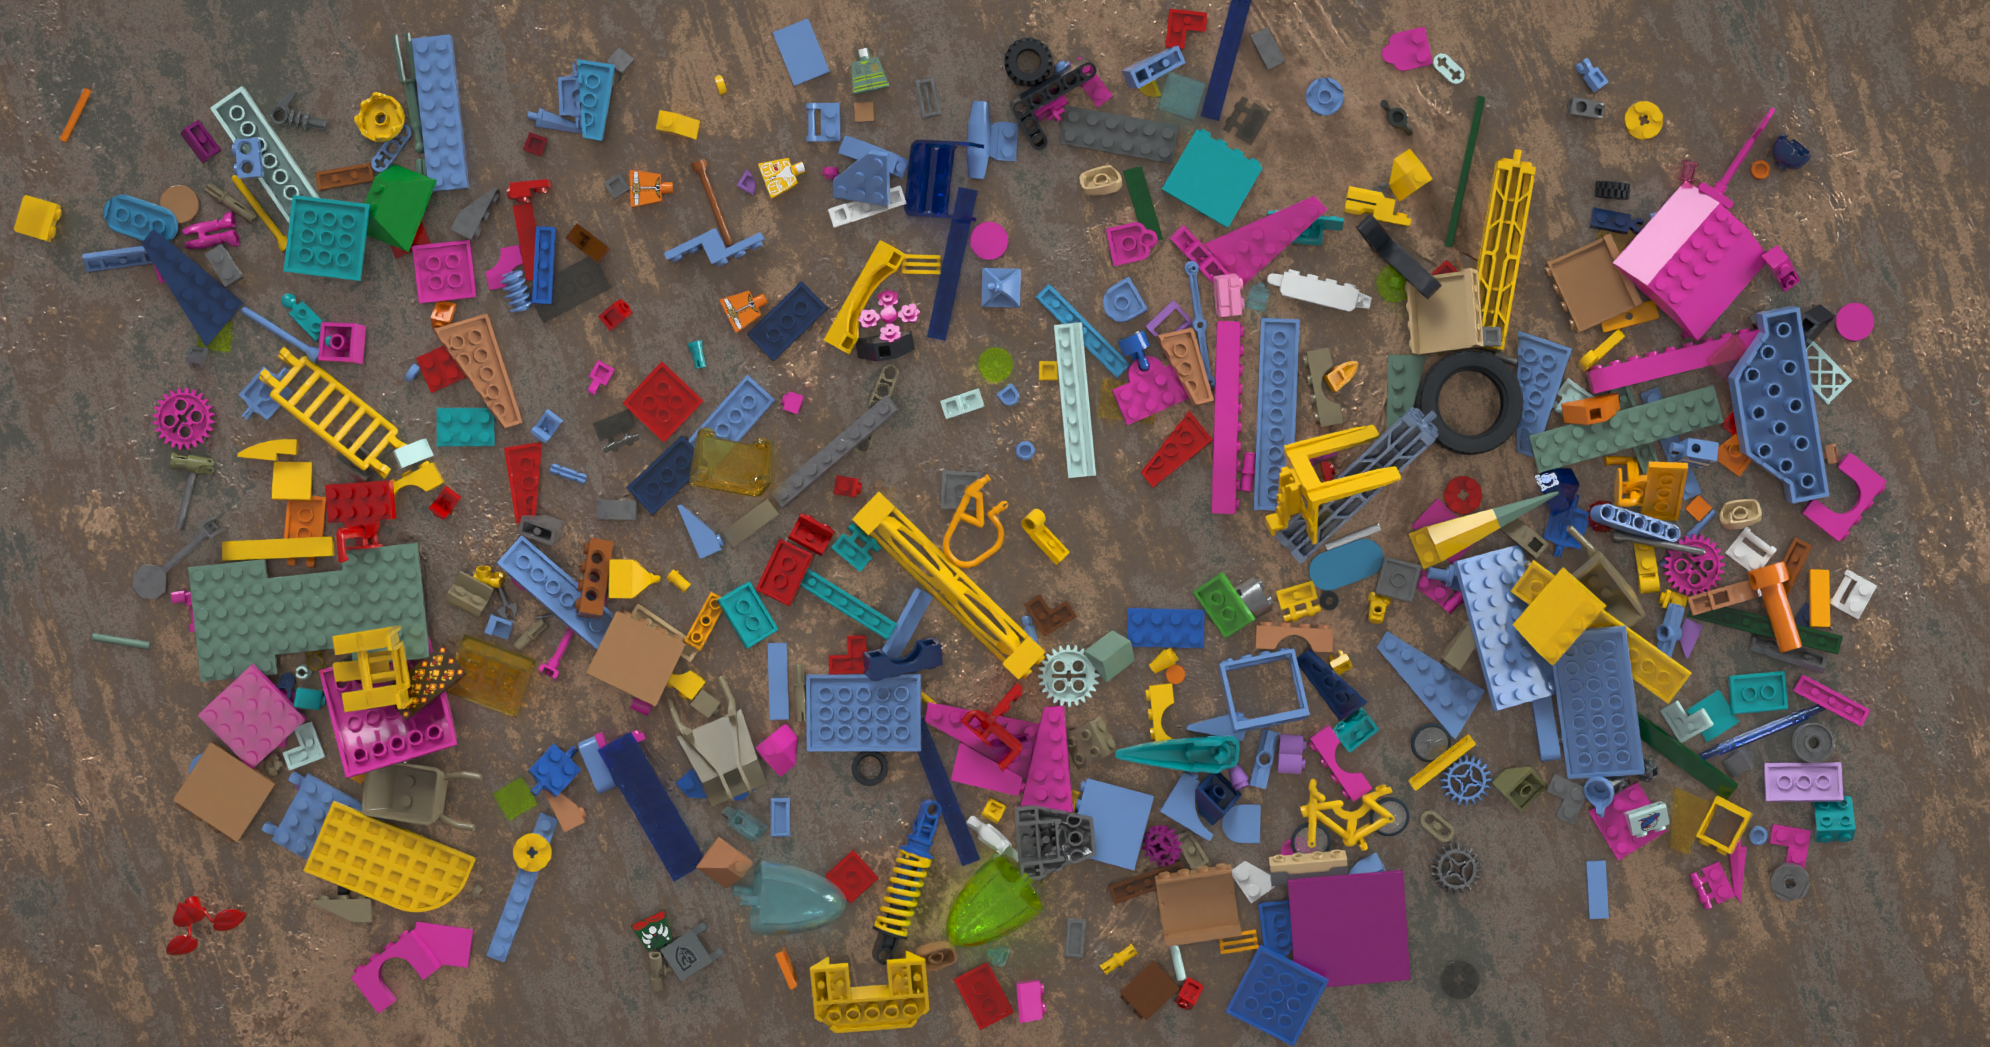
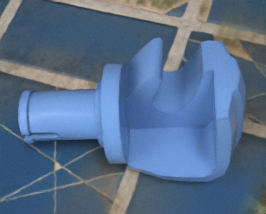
(1447, 575)

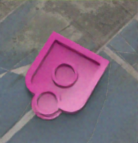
(1408, 50)
(1130, 242)

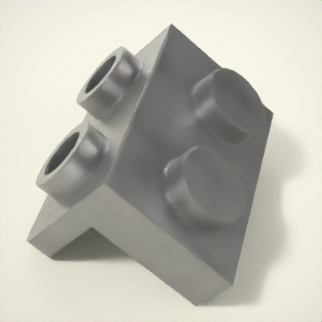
(352, 469)

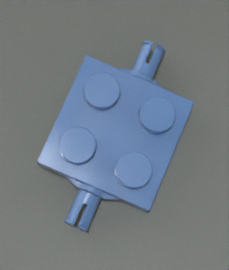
(570, 96)
(258, 398)

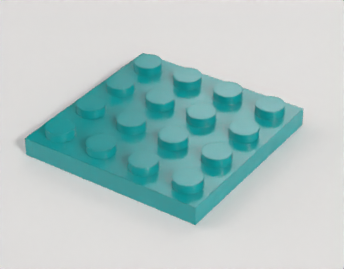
(326, 237)

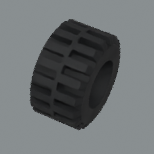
(1035, 46)

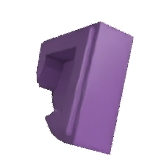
(747, 183)

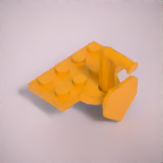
(1657, 492)

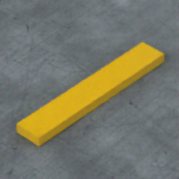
(277, 548)

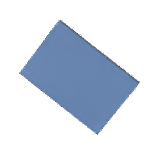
(801, 52)

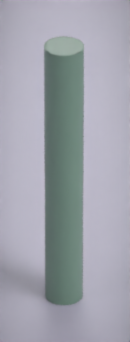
(120, 641)

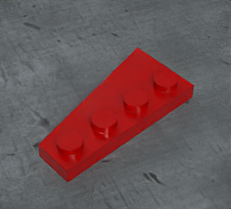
(523, 473)

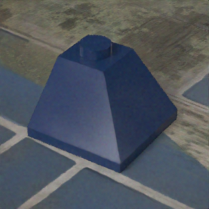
(1215, 797)

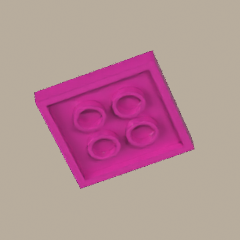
(444, 271)
(1614, 824)

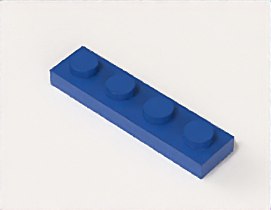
(544, 265)

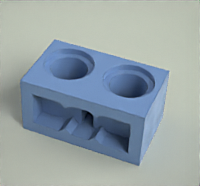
(253, 157)

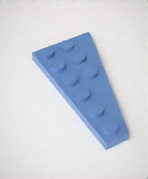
(1540, 377)
(1439, 688)

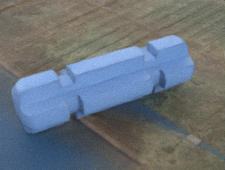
(568, 473)
(1029, 628)

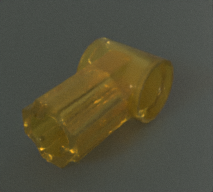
(310, 655)

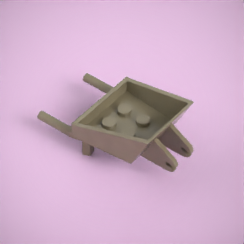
(1606, 584)
(721, 752)

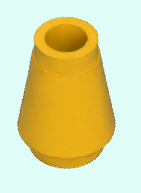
(1164, 660)

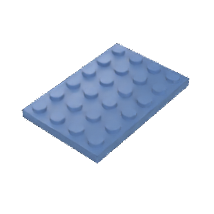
(863, 714)

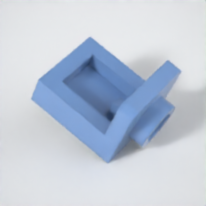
(546, 426)

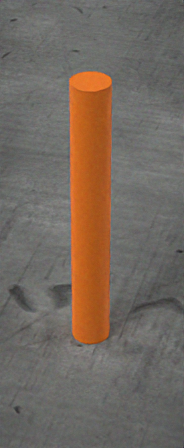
(75, 115)

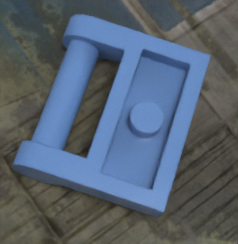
(829, 122)

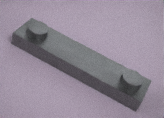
(1799, 656)

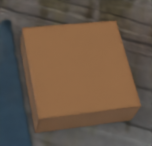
(864, 112)

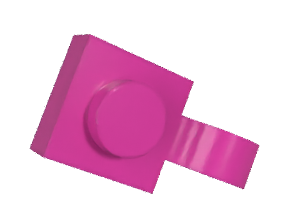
(601, 375)

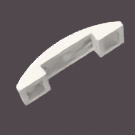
(857, 210)

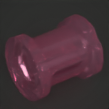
(1688, 171)

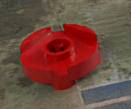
(1469, 486)

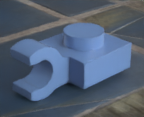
(1593, 76)

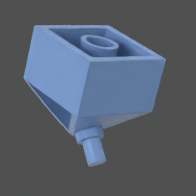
(1001, 287)

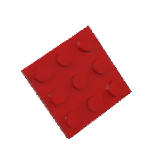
(663, 402)

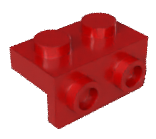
(811, 534)

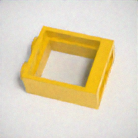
(1733, 808)

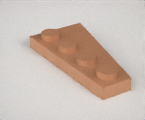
(1185, 358)

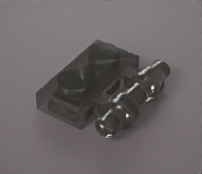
(1251, 124)
(613, 426)

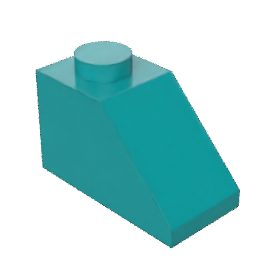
(309, 698)

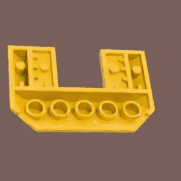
(873, 1006)

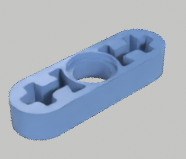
(378, 156)

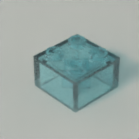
(1181, 96)

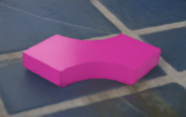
(509, 260)

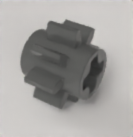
(1651, 771)

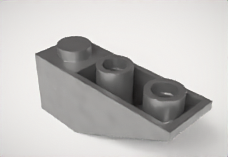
(470, 218)

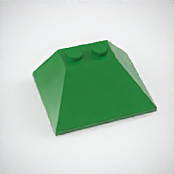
(397, 205)

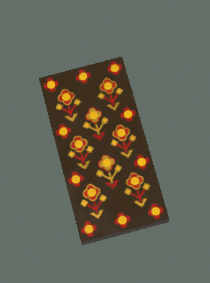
(430, 680)

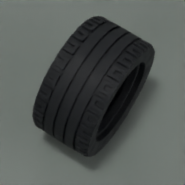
(1510, 401)

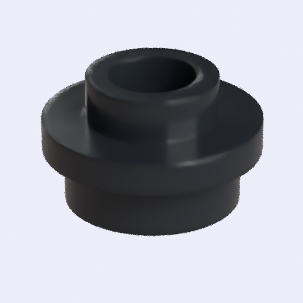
(1323, 600)

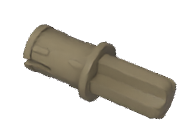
(531, 634)

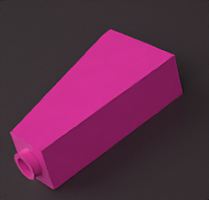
(981, 771)

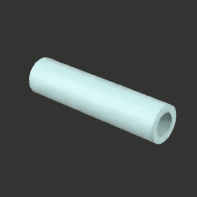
(1177, 962)

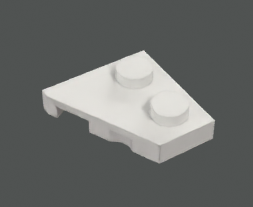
(1252, 880)

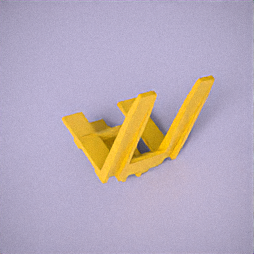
(1300, 477)
(373, 668)

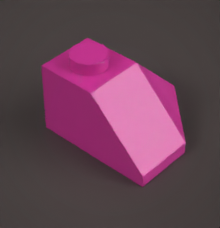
(780, 749)

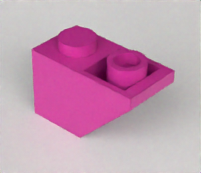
(1781, 268)

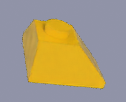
(1407, 175)

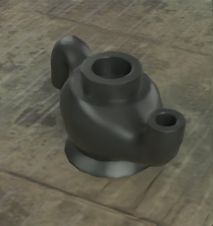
(1397, 117)

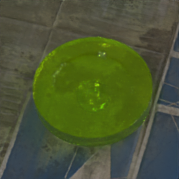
(995, 364)

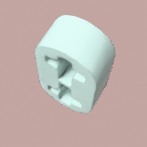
(1445, 72)

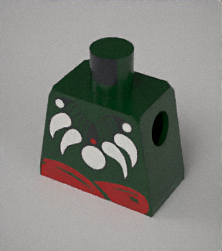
(654, 931)

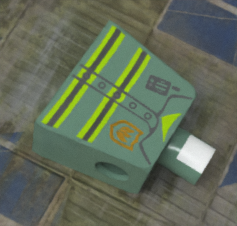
(867, 73)

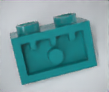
(1355, 729)

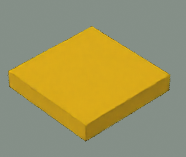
(292, 481)

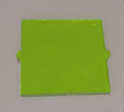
(221, 341)
(515, 798)

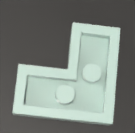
(1683, 725)
(309, 749)

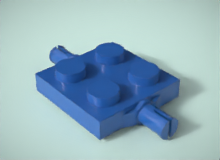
(1557, 525)
(554, 770)

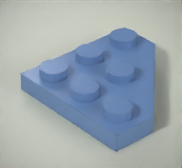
(865, 180)

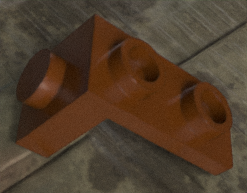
(587, 243)

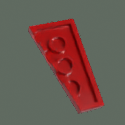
(1180, 447)

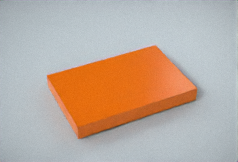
(787, 968)

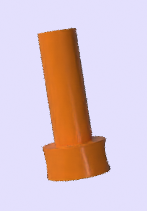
(1770, 582)

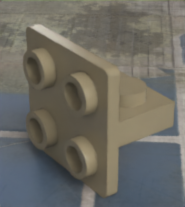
(469, 594)

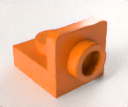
(442, 314)

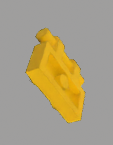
(1297, 595)

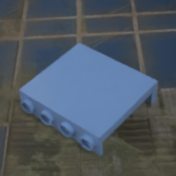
(1118, 820)

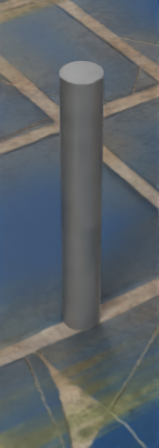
(185, 500)

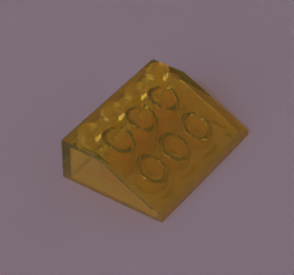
(493, 676)

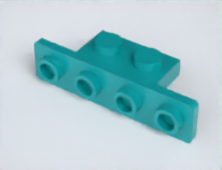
(1314, 233)

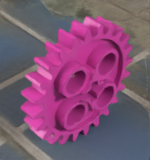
(197, 429)
(1682, 577)

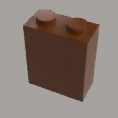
(1148, 990)

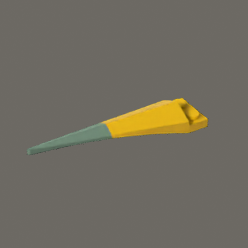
(1444, 539)

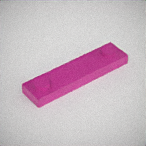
(1831, 700)

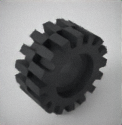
(1612, 190)

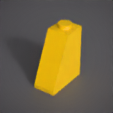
(677, 125)

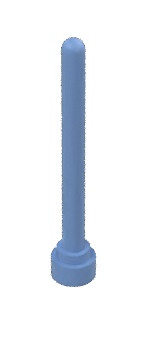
(311, 352)

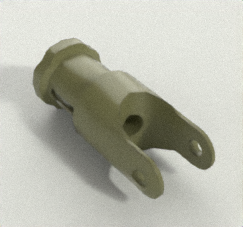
(192, 463)

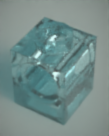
(1257, 297)

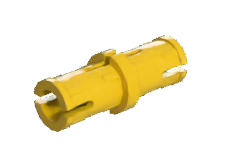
(1118, 959)

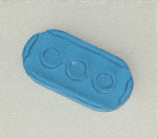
(138, 218)
(1346, 564)

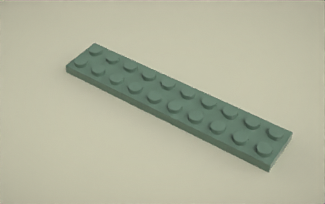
(1626, 429)

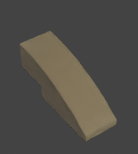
(750, 523)

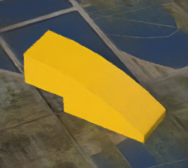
(271, 449)

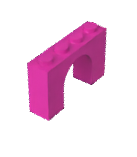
(1867, 484)
(370, 978)

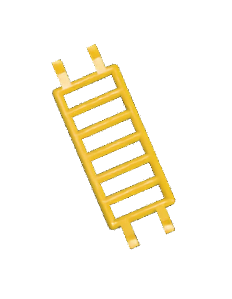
(297, 365)

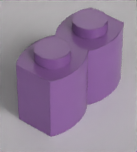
(1290, 753)

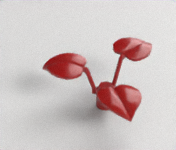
(193, 912)

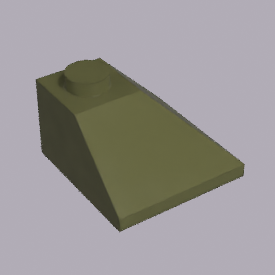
(1520, 786)

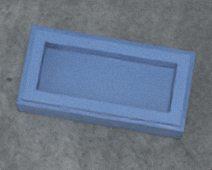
(780, 817)

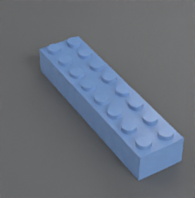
(440, 112)

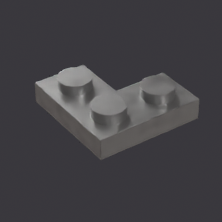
(1572, 796)

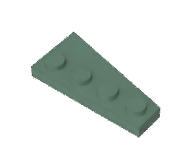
(1402, 384)

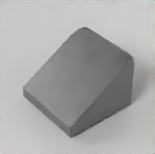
(620, 60)

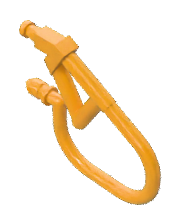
(973, 491)

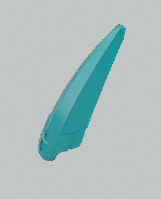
(1186, 754)

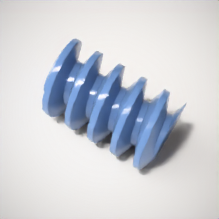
(516, 291)

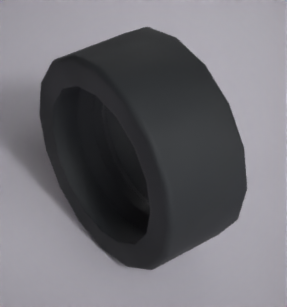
(869, 782)

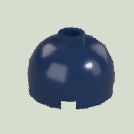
(1790, 153)

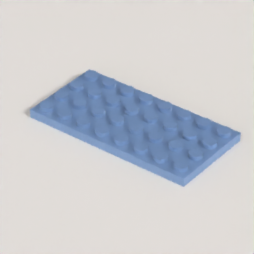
(1509, 663)
(1598, 706)

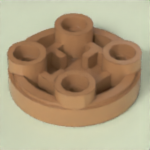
(181, 202)

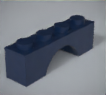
(925, 655)

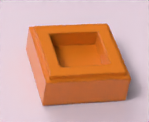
(1698, 508)

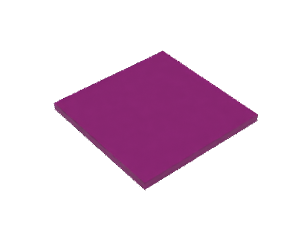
(1351, 927)

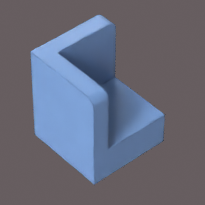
(499, 626)

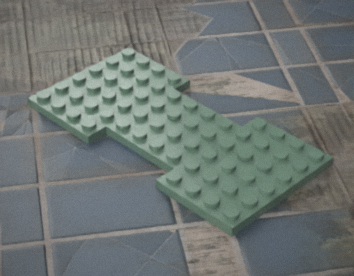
(253, 618)

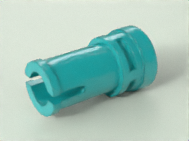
(697, 354)

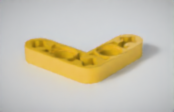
(1593, 357)

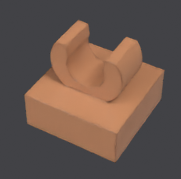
(1831, 453)

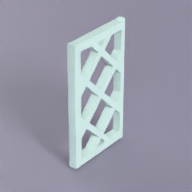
(1835, 370)

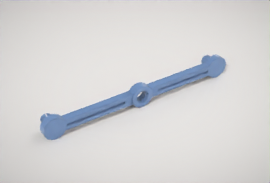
(1191, 269)

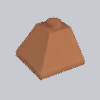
(724, 863)

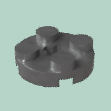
(1791, 892)

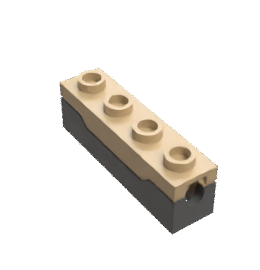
(1306, 866)

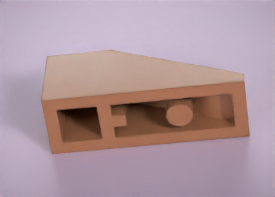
(566, 811)

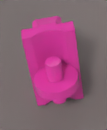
(1051, 109)

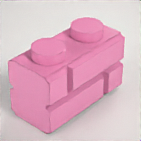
(1228, 295)

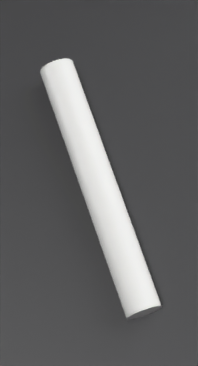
(1353, 537)

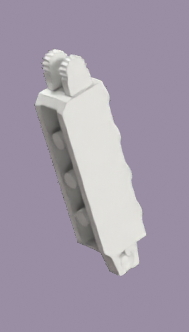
(1319, 292)

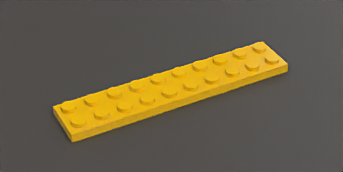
(1648, 664)

